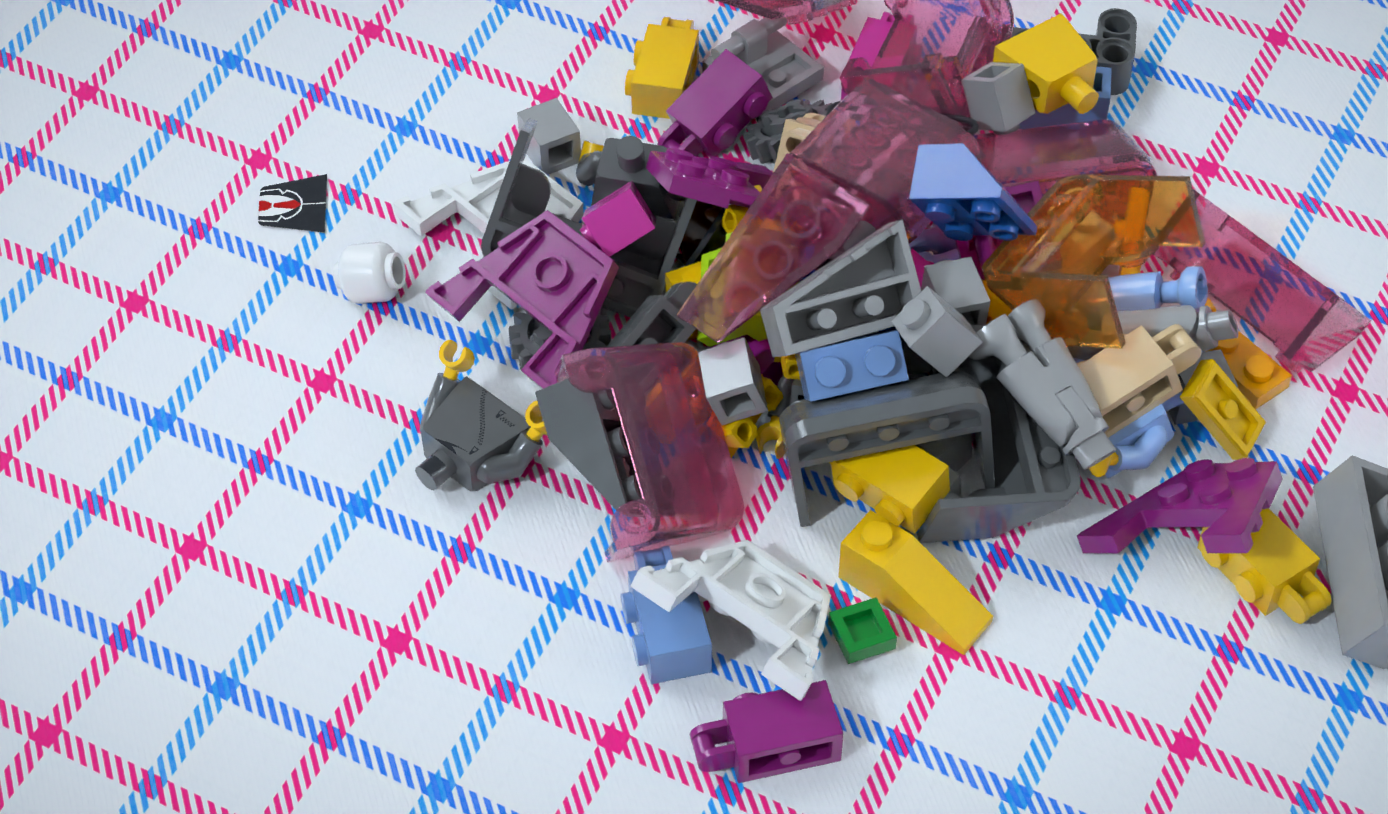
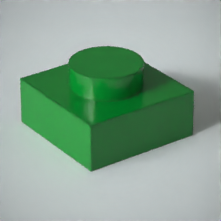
(862, 630)

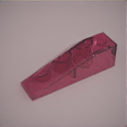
(779, 241)

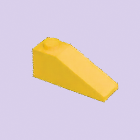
(911, 582)

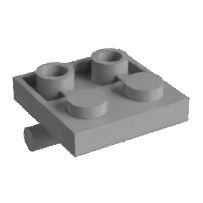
(780, 62)

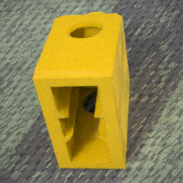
(1056, 65)

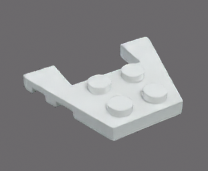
(475, 203)
(757, 592)

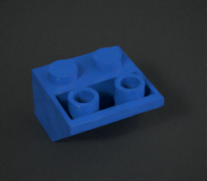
(965, 196)

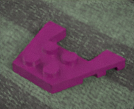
(708, 179)
(548, 275)
(1202, 495)

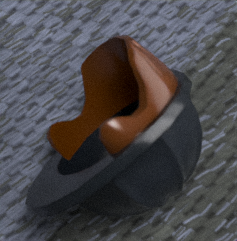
(702, 233)

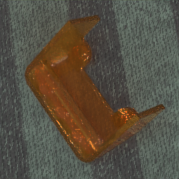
(1082, 230)

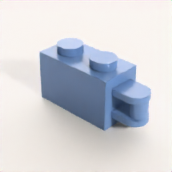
(667, 642)

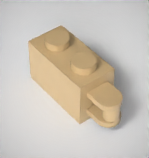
(1140, 374)

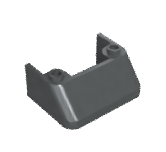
(640, 264)
(885, 420)
(1028, 465)

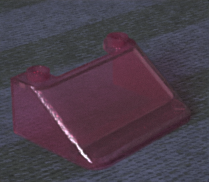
(672, 443)

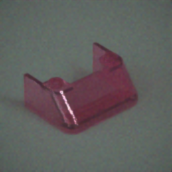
(1268, 290)

